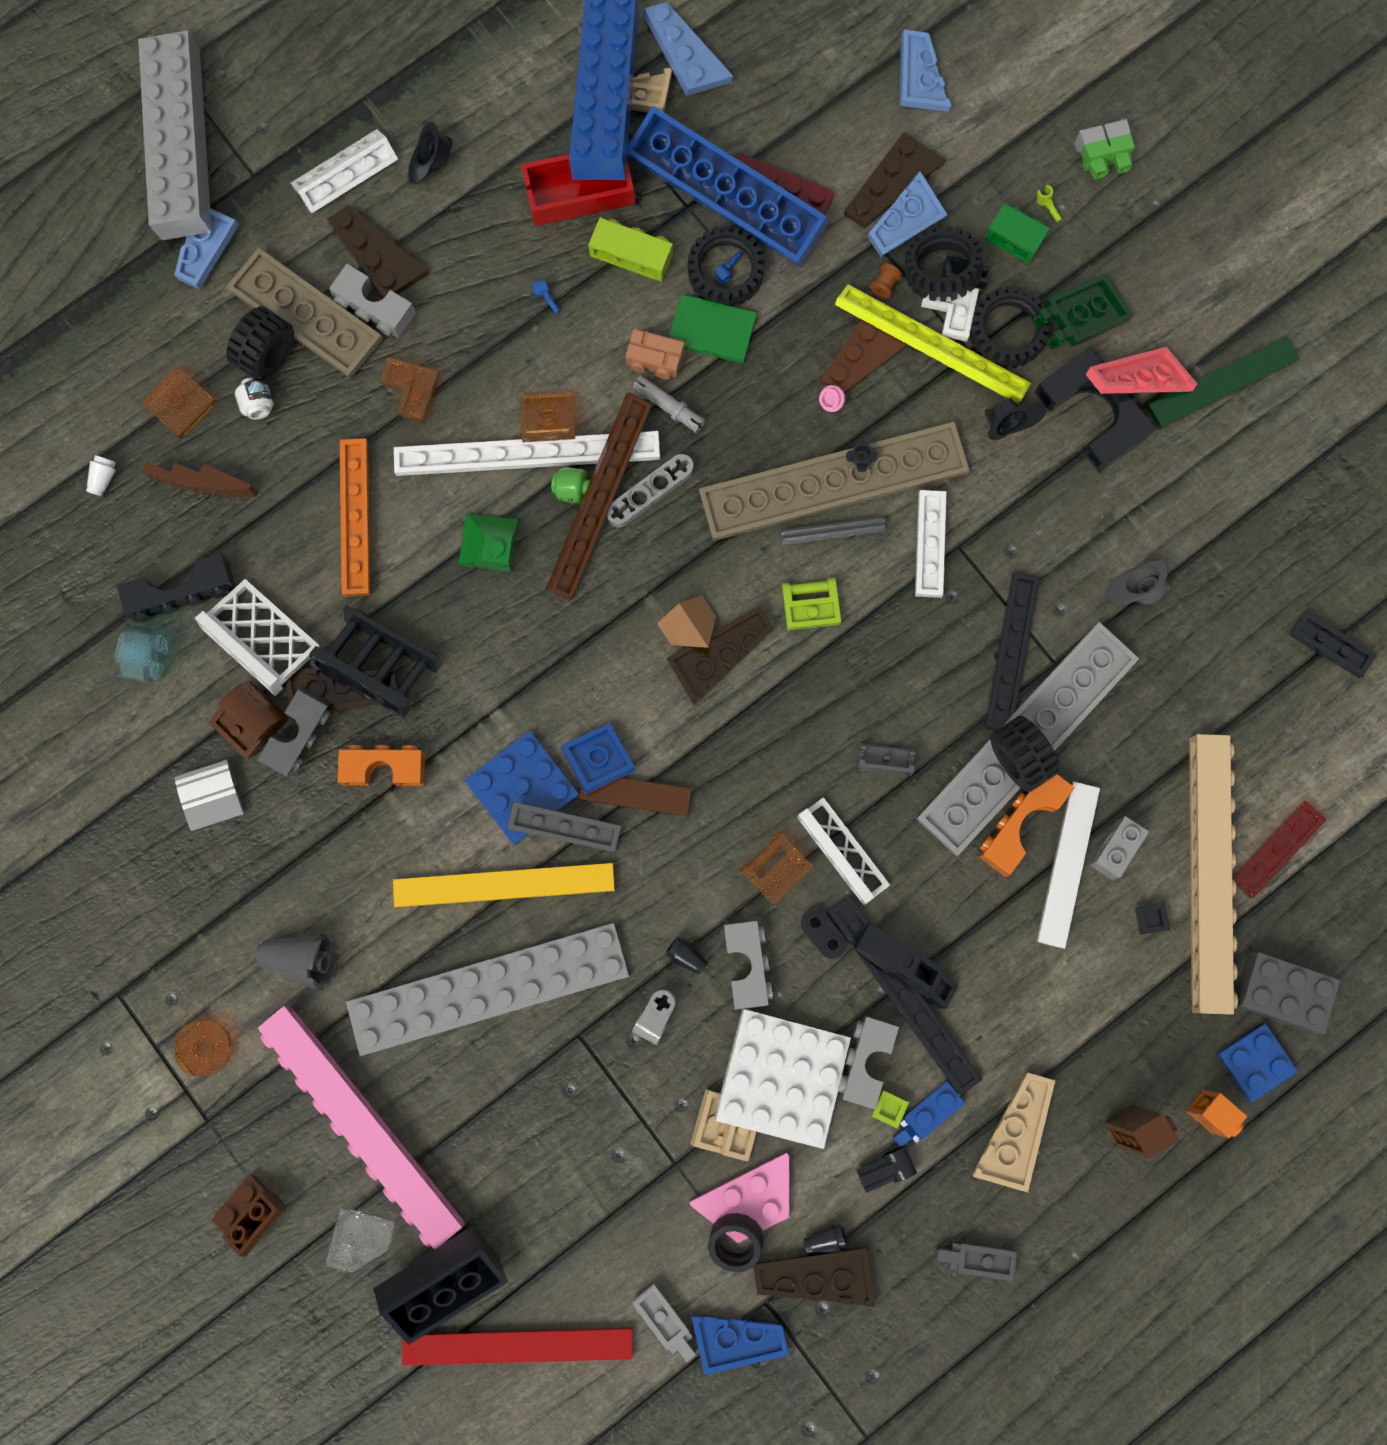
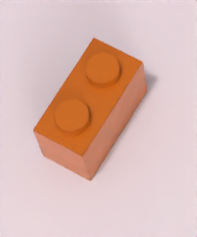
(1217, 1114)

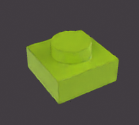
(890, 1109)

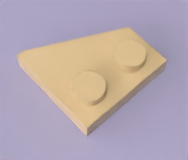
(651, 91)

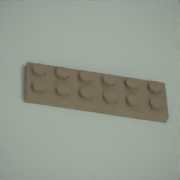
(315, 318)

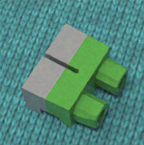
(1106, 146)

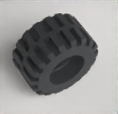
(260, 343)
(1024, 753)

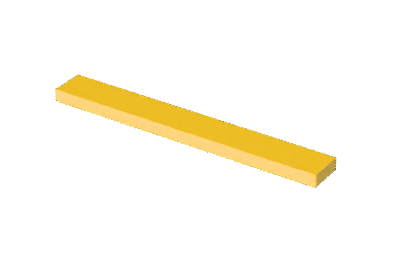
(503, 885)

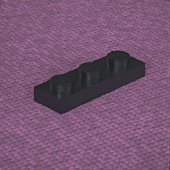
(1332, 644)

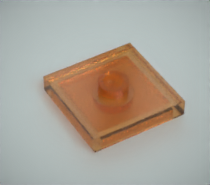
(178, 402)
(547, 417)

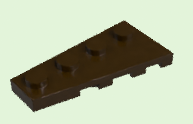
(891, 179)
(703, 668)

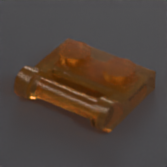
(782, 875)

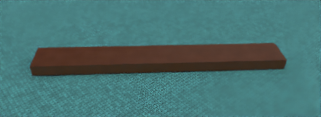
(598, 496)

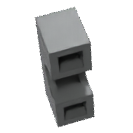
(285, 753)

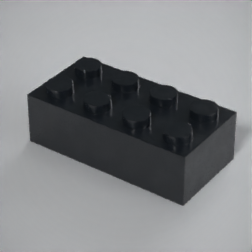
(440, 1285)

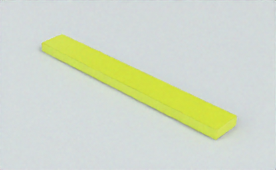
(932, 343)

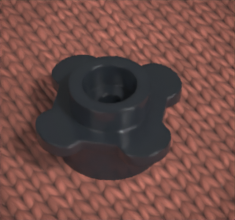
(865, 449)

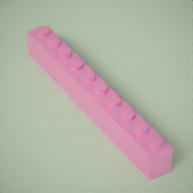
(361, 1126)

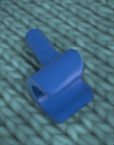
(723, 274)
(540, 288)

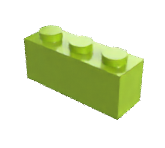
(631, 249)

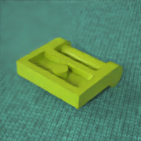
(811, 612)

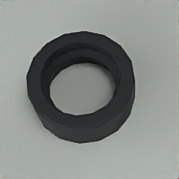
(729, 1260)

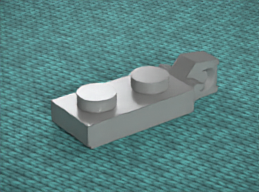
(664, 1322)

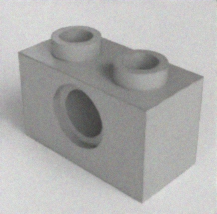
(1118, 848)

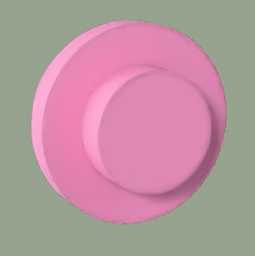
(832, 398)

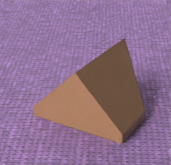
(689, 623)

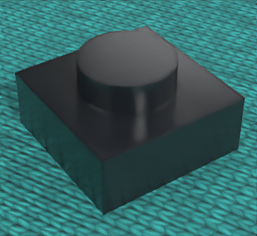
(1152, 918)

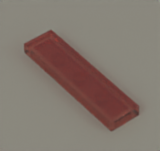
(1278, 849)

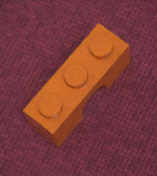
(357, 765)

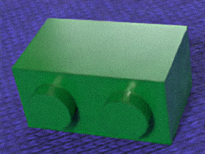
(1017, 233)

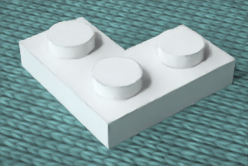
(958, 314)

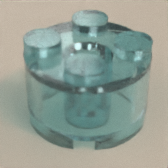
(140, 653)

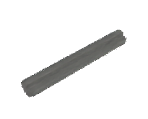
(833, 530)

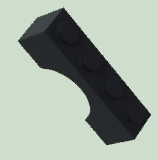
(209, 579)

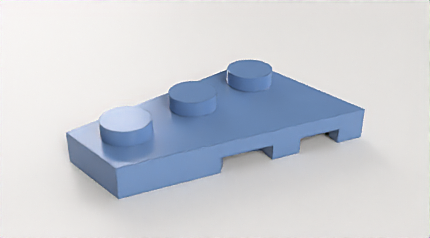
(919, 75)
(908, 216)
(203, 250)

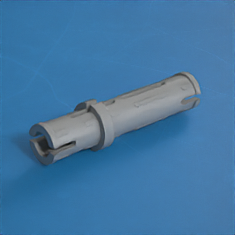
(669, 404)

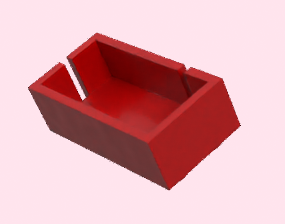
(558, 197)

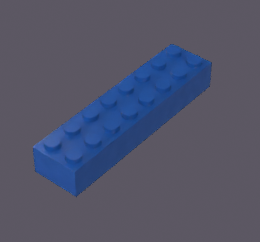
(604, 90)
(727, 187)

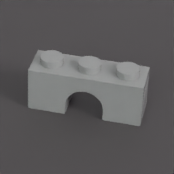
(390, 314)
(746, 939)
(858, 1085)

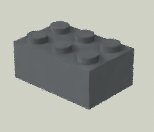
(1286, 993)

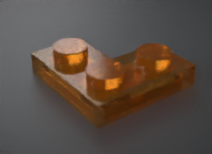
(416, 383)

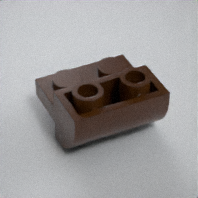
(247, 718)
(248, 1215)

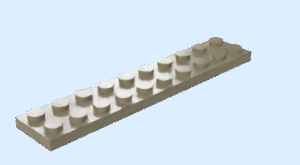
(832, 482)

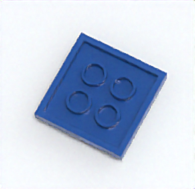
(521, 775)

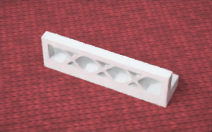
(344, 170)
(835, 856)

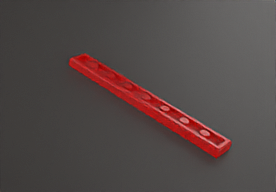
(519, 1346)

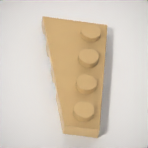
(1017, 1138)

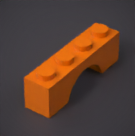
(1005, 849)

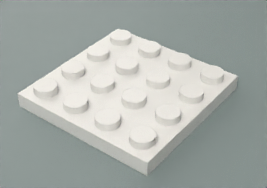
(782, 1079)

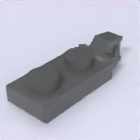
(979, 1260)

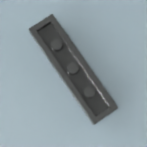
(563, 826)

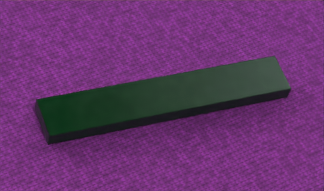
(1223, 382)

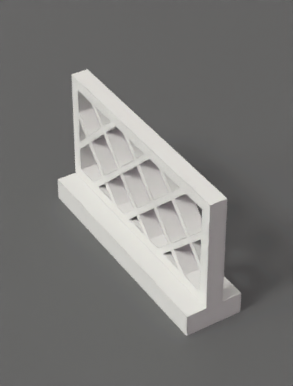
(237, 647)

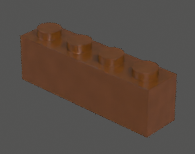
(1142, 1131)

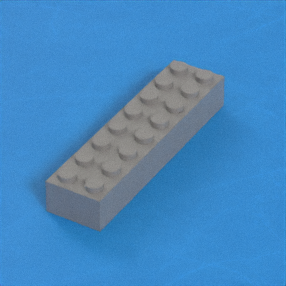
(174, 135)

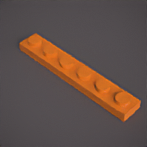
(355, 517)

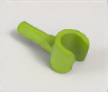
(1046, 200)

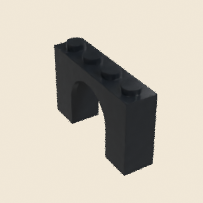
(1129, 424)

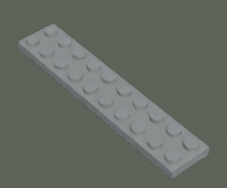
(1055, 709)
(487, 989)

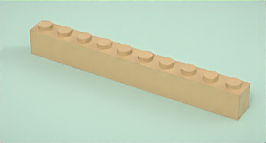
(1211, 875)

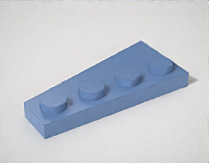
(685, 52)

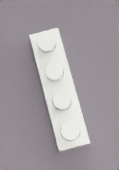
(930, 543)

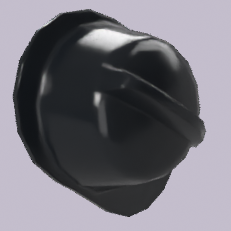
(430, 153)
(1011, 417)

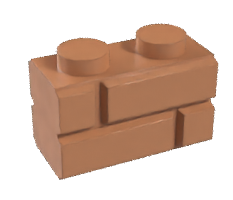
(655, 354)

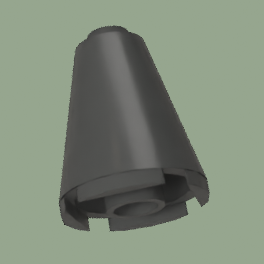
(301, 959)

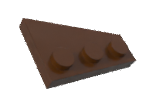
(860, 356)

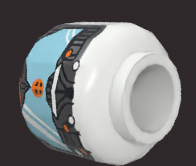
(254, 398)

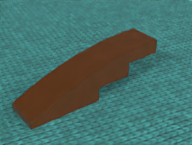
(206, 482)

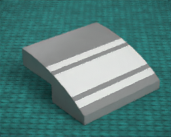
(209, 795)

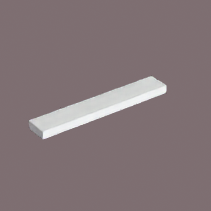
(1068, 865)

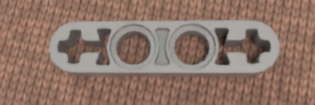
(653, 494)

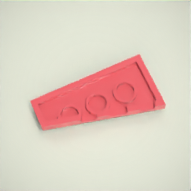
(1142, 373)

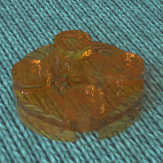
(186, 1048)

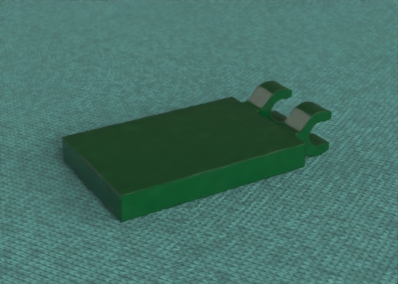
(1083, 312)

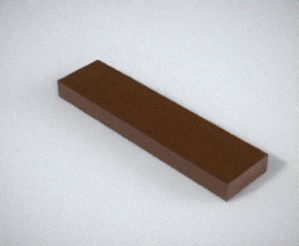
(642, 796)

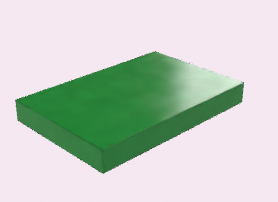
(713, 328)

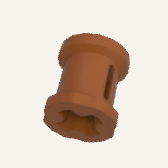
(885, 281)

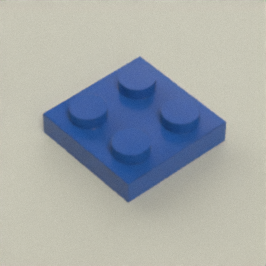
(597, 758)
(1257, 1062)

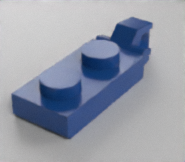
(928, 1114)

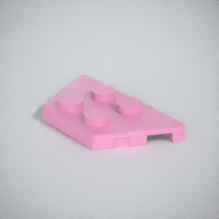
(757, 1193)

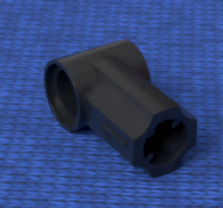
(892, 1167)

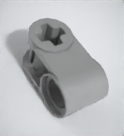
(654, 1020)

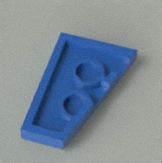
(737, 1342)

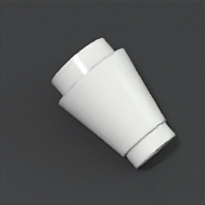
(100, 474)

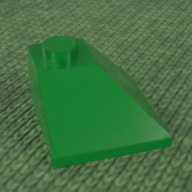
(488, 542)

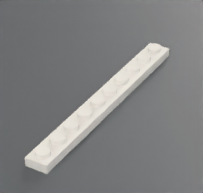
(513, 454)

